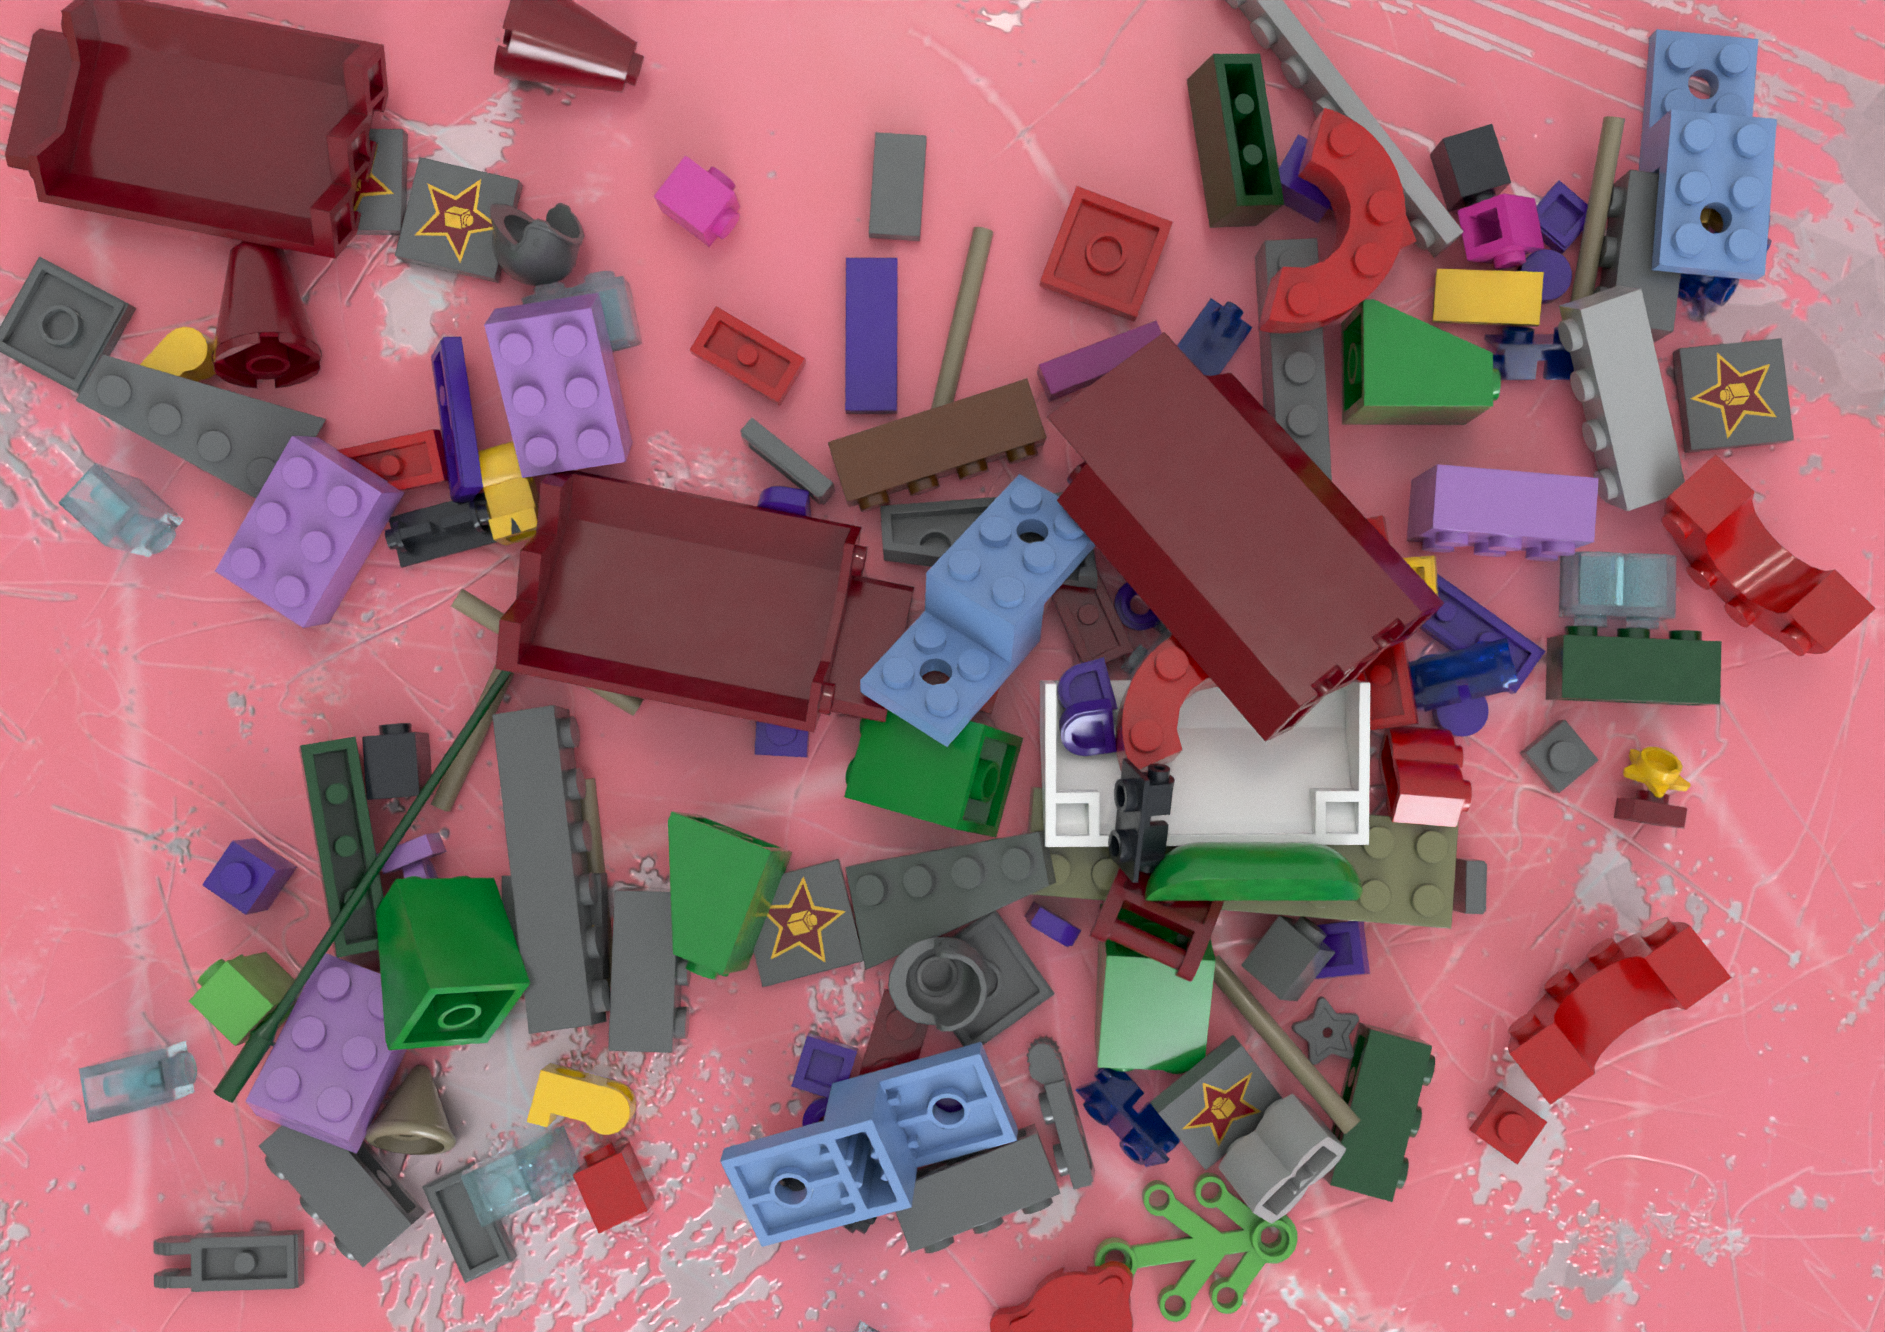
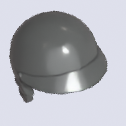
(536, 249)
(940, 982)

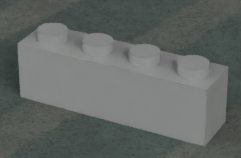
(1621, 397)

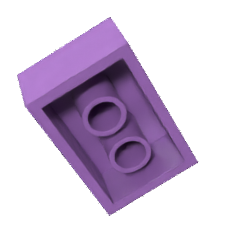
(559, 384)
(1502, 511)
(309, 531)
(329, 1058)

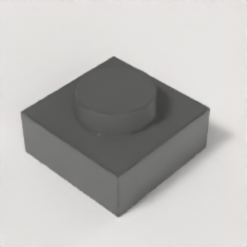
(1559, 756)

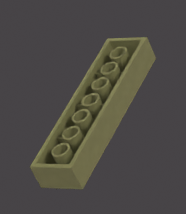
(1402, 872)

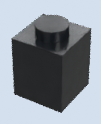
(1470, 167)
(396, 762)

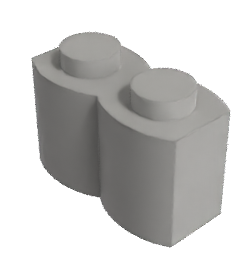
(1281, 1158)

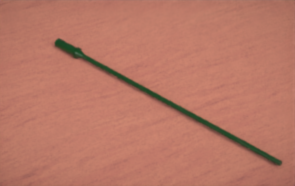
(264, 1035)

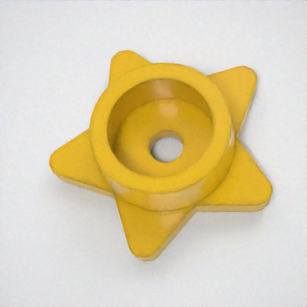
(1657, 770)

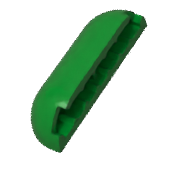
(1253, 873)

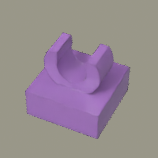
(415, 856)

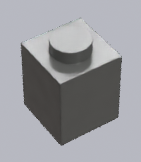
(1289, 957)

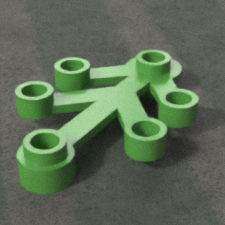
(1205, 1246)

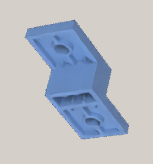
(1707, 155)
(979, 611)
(869, 1145)

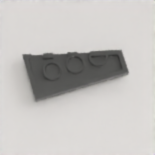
(200, 423)
(928, 529)
(942, 890)

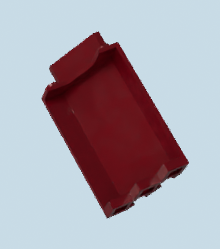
(200, 122)
(1234, 535)
(698, 603)

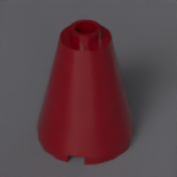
(565, 47)
(263, 322)

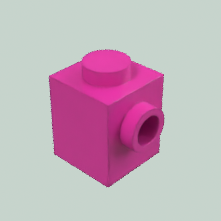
(700, 201)
(1501, 230)

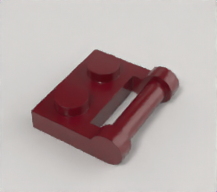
(1187, 918)

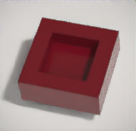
(1650, 810)

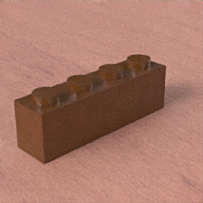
(937, 444)

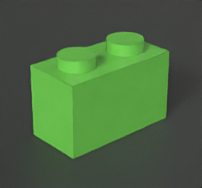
(242, 994)

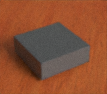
(1470, 886)

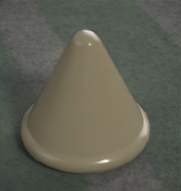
(413, 1119)

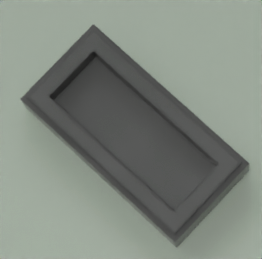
(897, 186)
(787, 461)
(472, 1246)

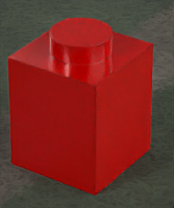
(613, 1185)

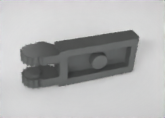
(1060, 1107)
(234, 1261)

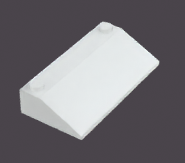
(1226, 777)

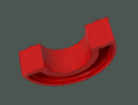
(1370, 227)
(1753, 573)
(1152, 704)
(1607, 996)

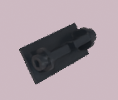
(440, 530)
(1138, 795)

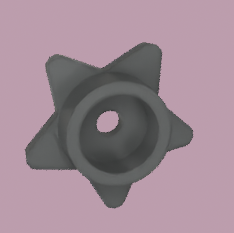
(1312, 1031)

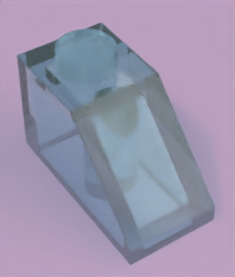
(137, 1080)
(520, 1175)

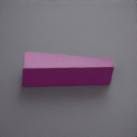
(1092, 362)

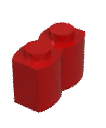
(1423, 776)

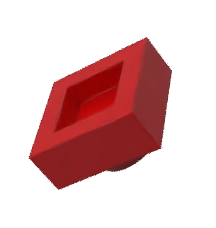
(1508, 1125)

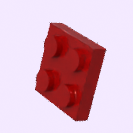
(1105, 253)

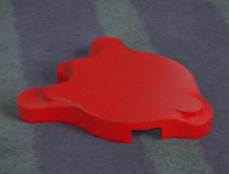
(1074, 1303)

